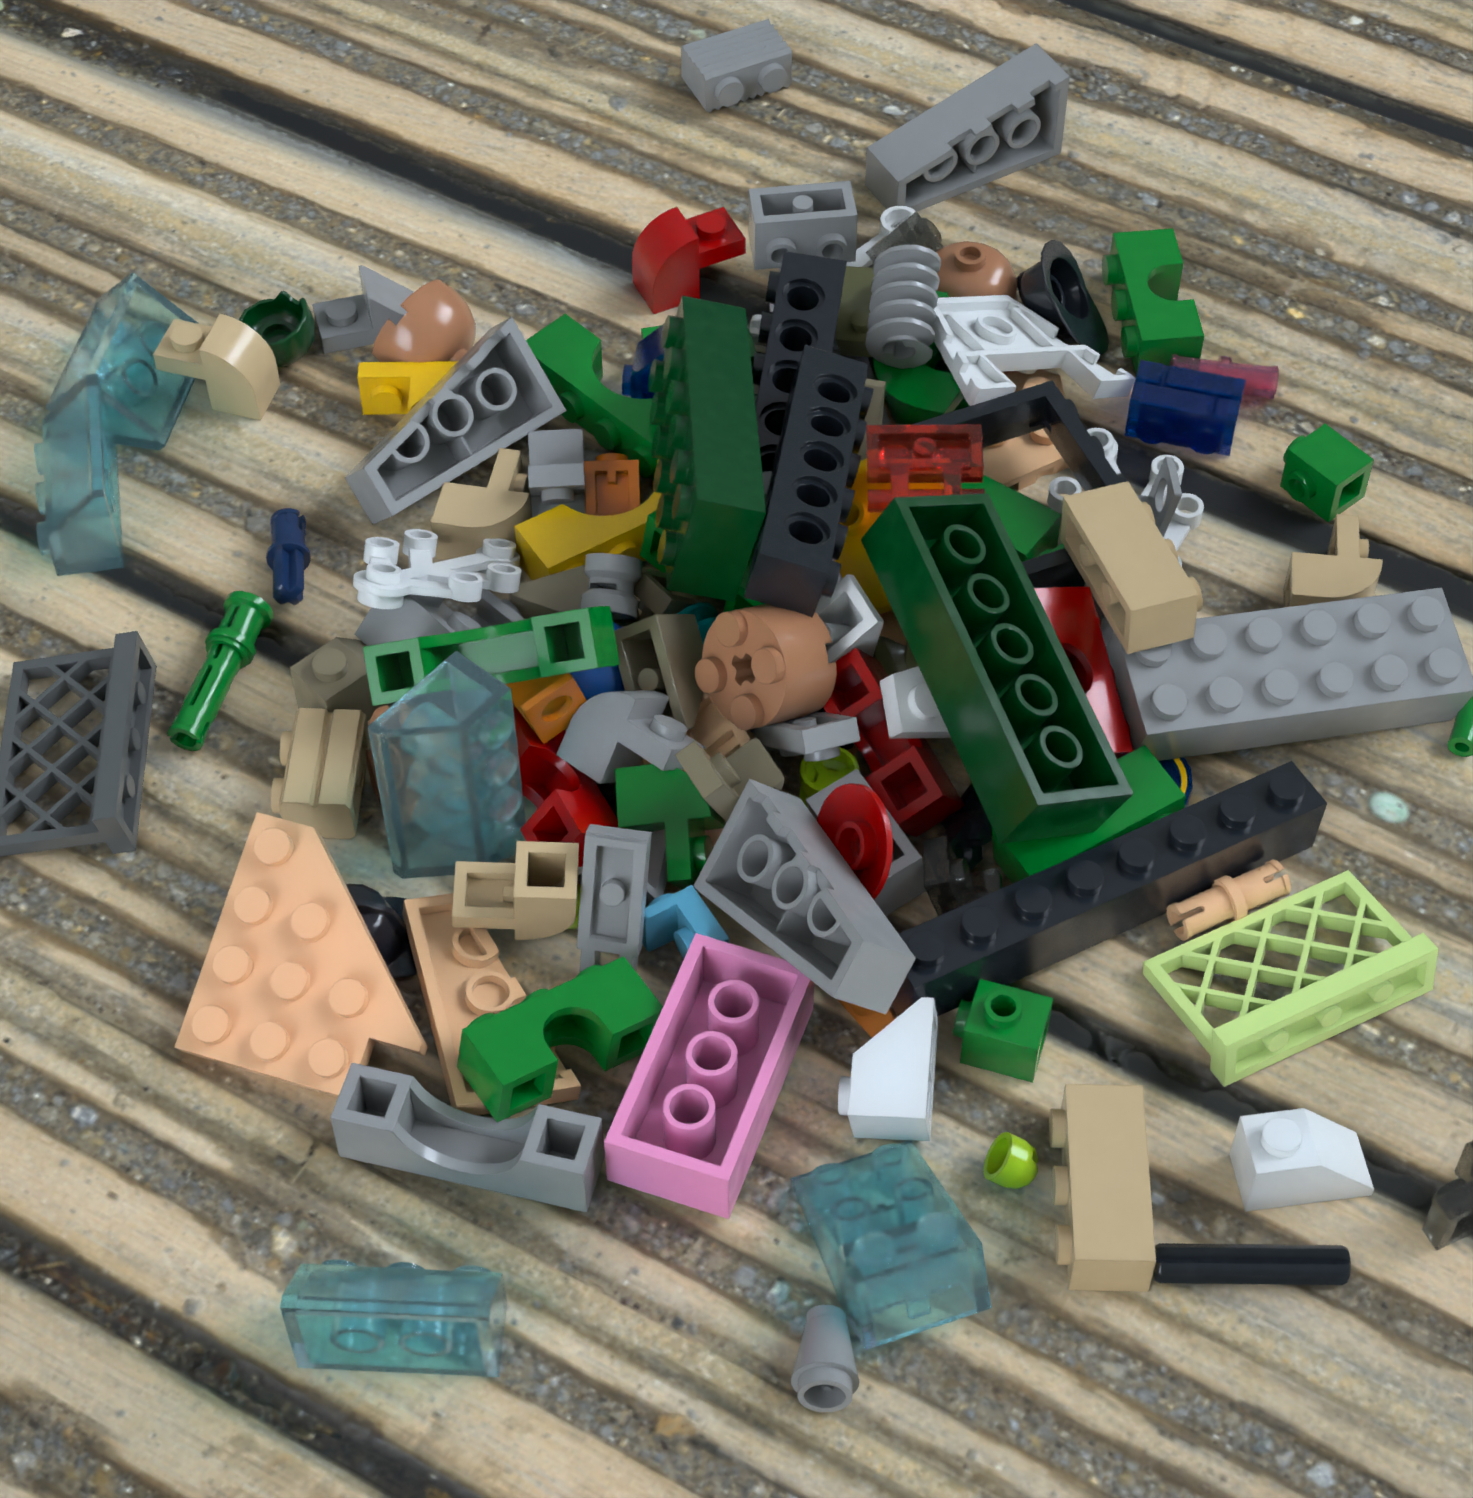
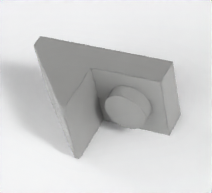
(359, 318)

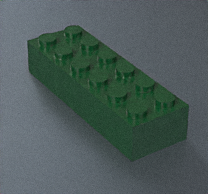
(706, 449)
(995, 667)

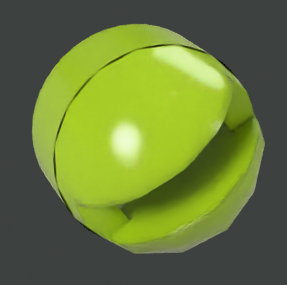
(1010, 1162)

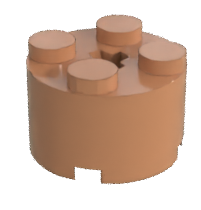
(766, 665)

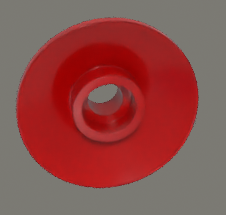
(861, 833)

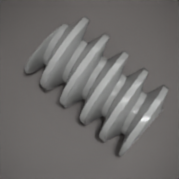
(903, 306)

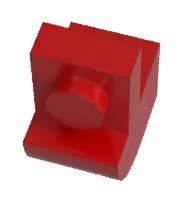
(675, 248)

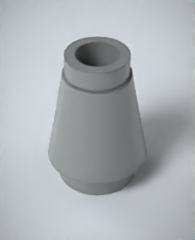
(825, 1361)

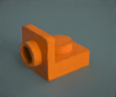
(611, 485)

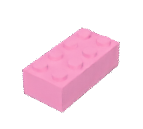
(709, 1076)

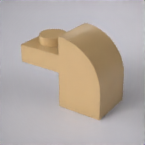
(229, 356)
(476, 513)
(1336, 576)
(530, 896)

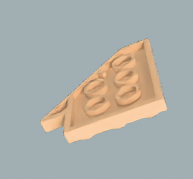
(294, 970)

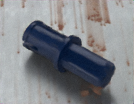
(288, 555)

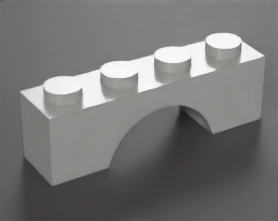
(401, 1126)

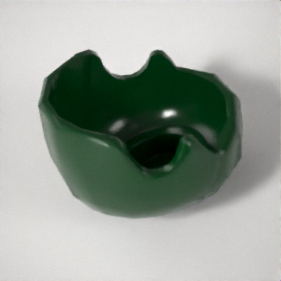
(284, 325)

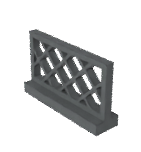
(120, 757)

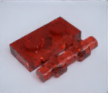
(922, 456)

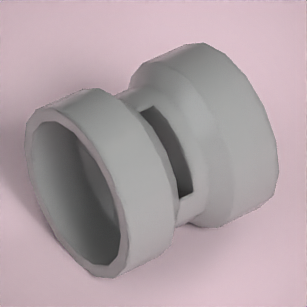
(612, 583)

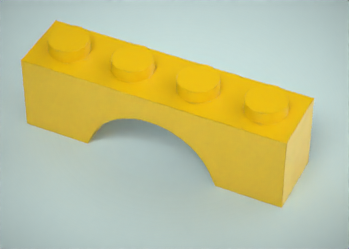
(564, 537)

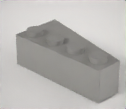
(974, 135)
(463, 420)

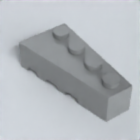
(803, 900)

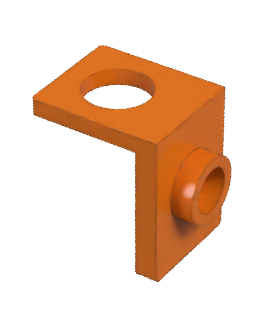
(547, 703)

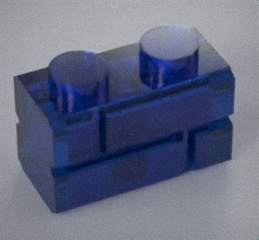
(1184, 408)

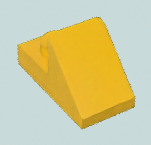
(397, 385)

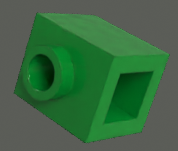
(1325, 472)
(1003, 1029)

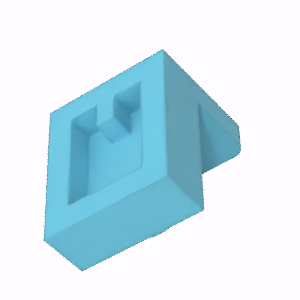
(678, 919)

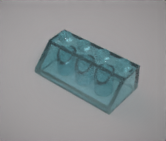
(449, 771)

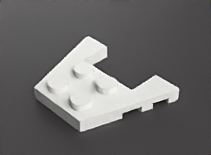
(998, 334)

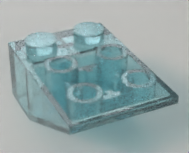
(893, 1243)

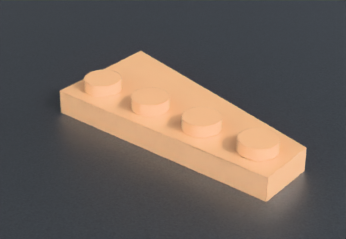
(459, 983)

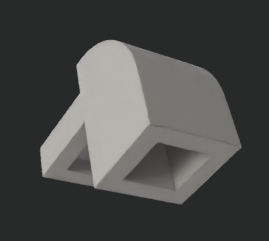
(556, 469)
(620, 731)

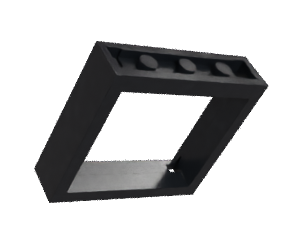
(1048, 410)

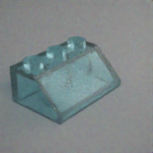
(120, 349)
(79, 484)
(396, 1318)

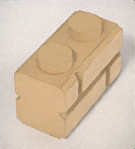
(323, 771)

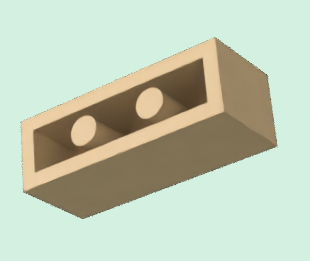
(1130, 567)
(1103, 1188)

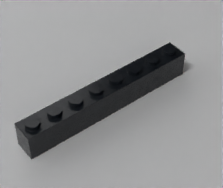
(1109, 888)

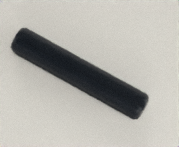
(1252, 1264)

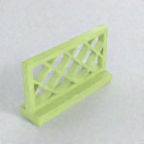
(1318, 1004)

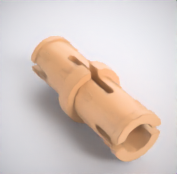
(1228, 899)

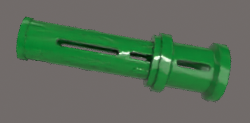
(228, 650)

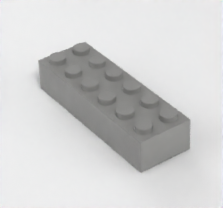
(1295, 675)

